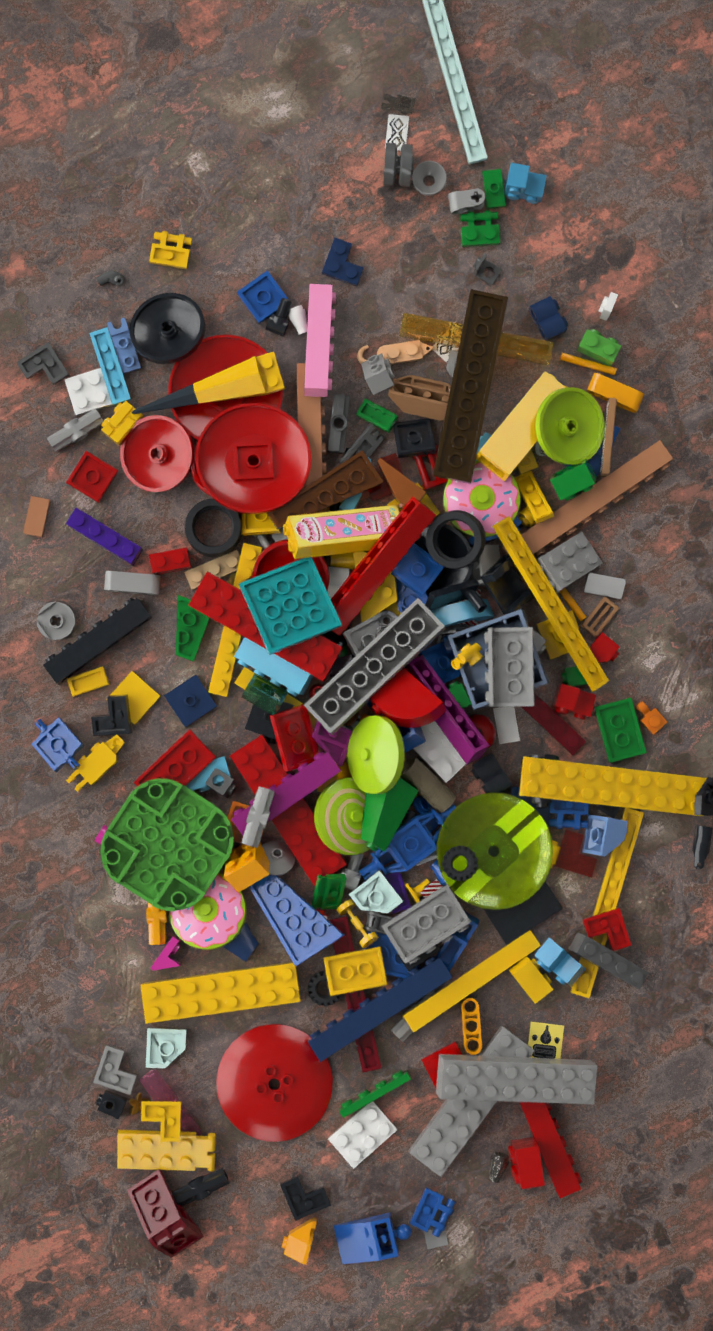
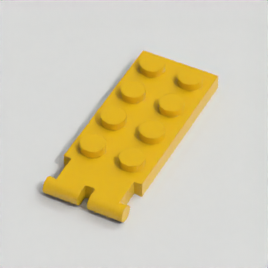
(144, 1151)

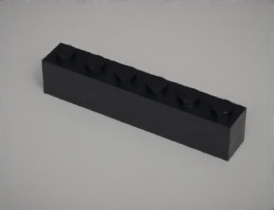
(97, 641)

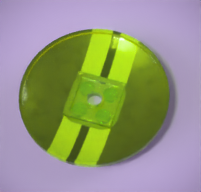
(522, 845)

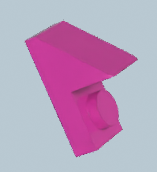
(164, 960)

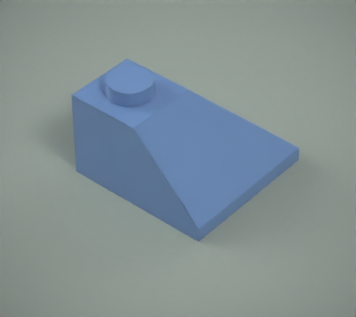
(603, 835)

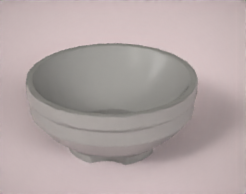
(432, 169)

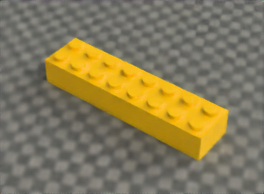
(220, 992)

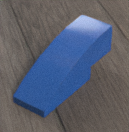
(453, 948)

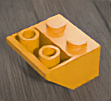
(246, 866)

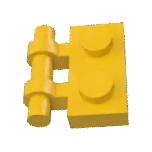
(169, 255)

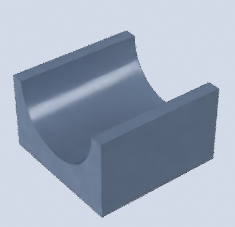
(475, 675)

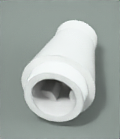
(298, 318)

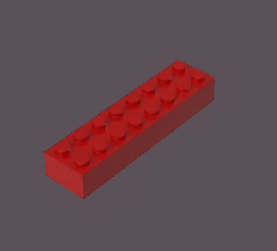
(227, 606)
(296, 824)

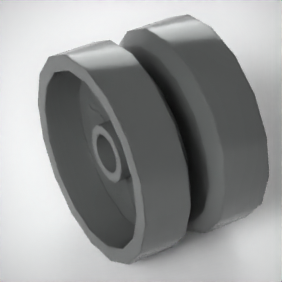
(398, 164)

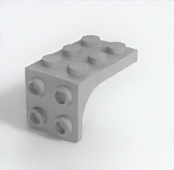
(569, 562)

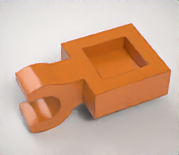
(652, 719)

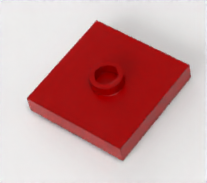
(92, 476)

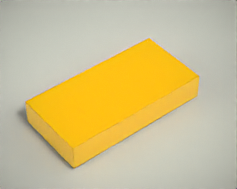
(88, 681)

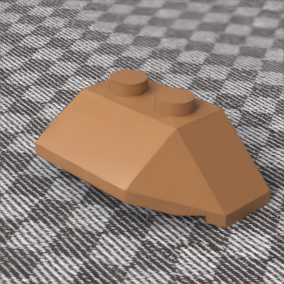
(420, 396)

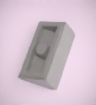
(604, 585)

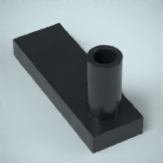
(457, 593)

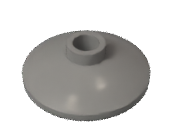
(279, 864)

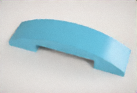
(461, 612)

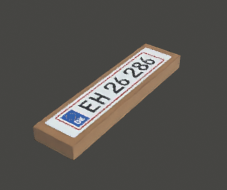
(608, 437)

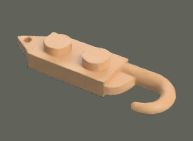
(400, 352)

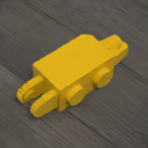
(98, 763)

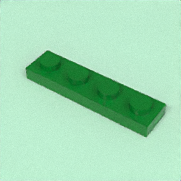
(367, 1096)

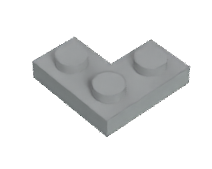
(110, 1074)

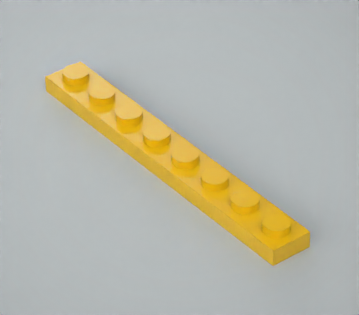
(230, 639)

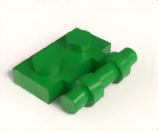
(479, 235)

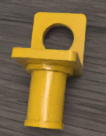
(415, 892)

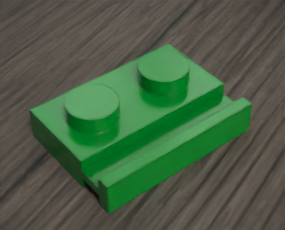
(329, 891)

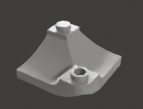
(367, 631)

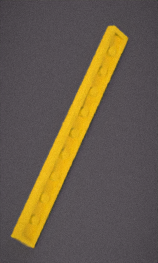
(550, 603)
(610, 893)

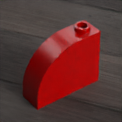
(407, 702)

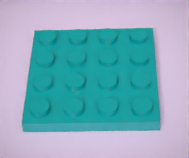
(290, 605)

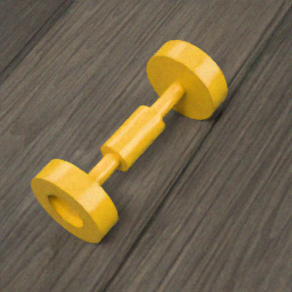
(346, 907)

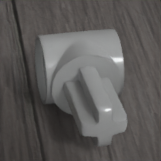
(352, 873)

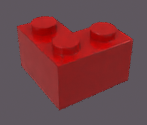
(573, 700)

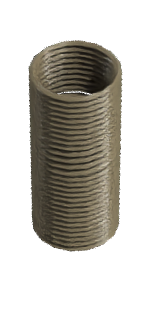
(427, 785)

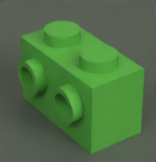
(599, 347)

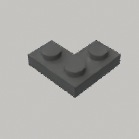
(43, 359)

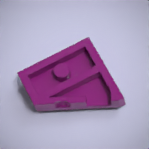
(334, 744)

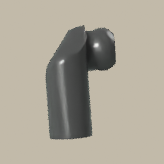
(112, 277)

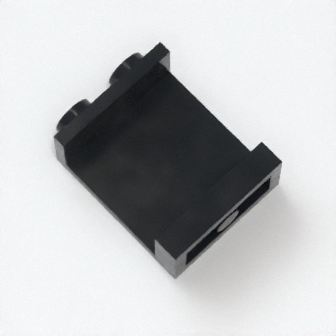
(506, 585)

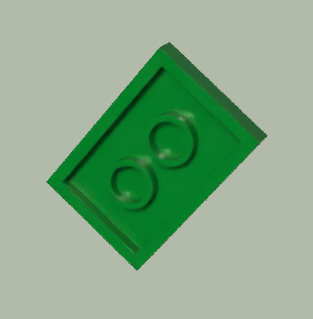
(620, 730)

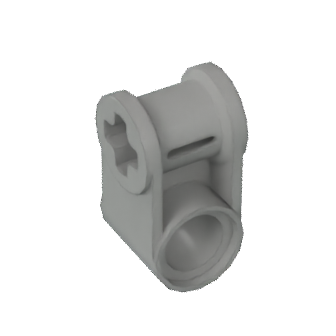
(464, 201)

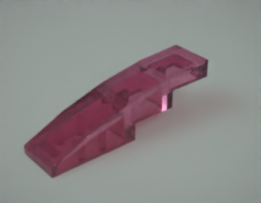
(161, 1091)

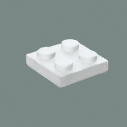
(88, 392)

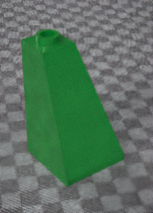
(385, 813)

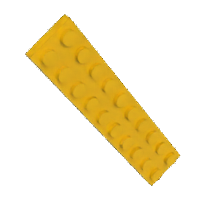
(609, 786)

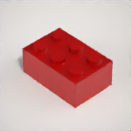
(527, 1163)

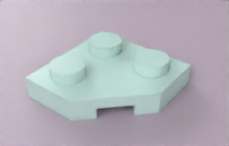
(376, 895)
(164, 1046)

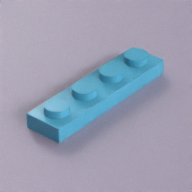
(110, 366)

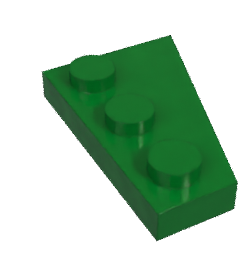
(190, 629)

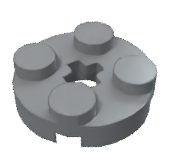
(45, 620)

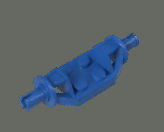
(409, 844)

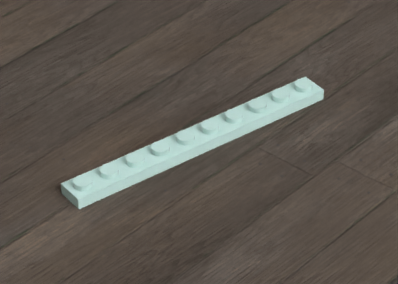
(455, 81)

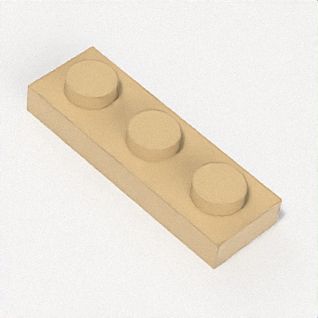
(220, 567)

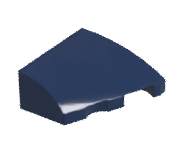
(244, 944)

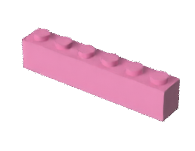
(318, 340)

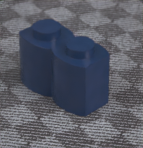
(548, 319)

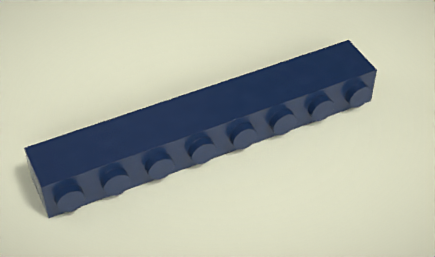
(379, 1009)

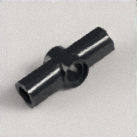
(201, 1187)

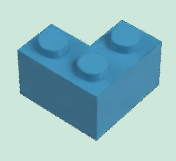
(524, 184)
(556, 959)

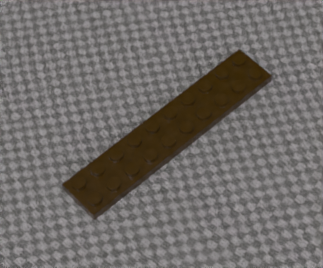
(470, 386)

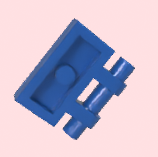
(568, 807)
(427, 1209)

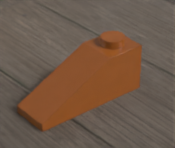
(400, 486)

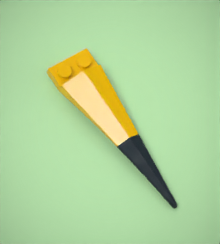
(247, 379)

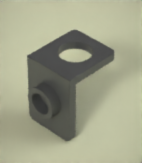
(480, 265)
(227, 788)

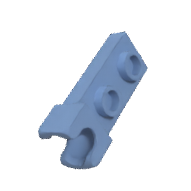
(124, 348)

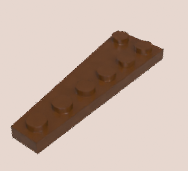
(334, 487)

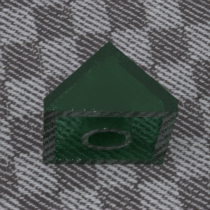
(264, 694)

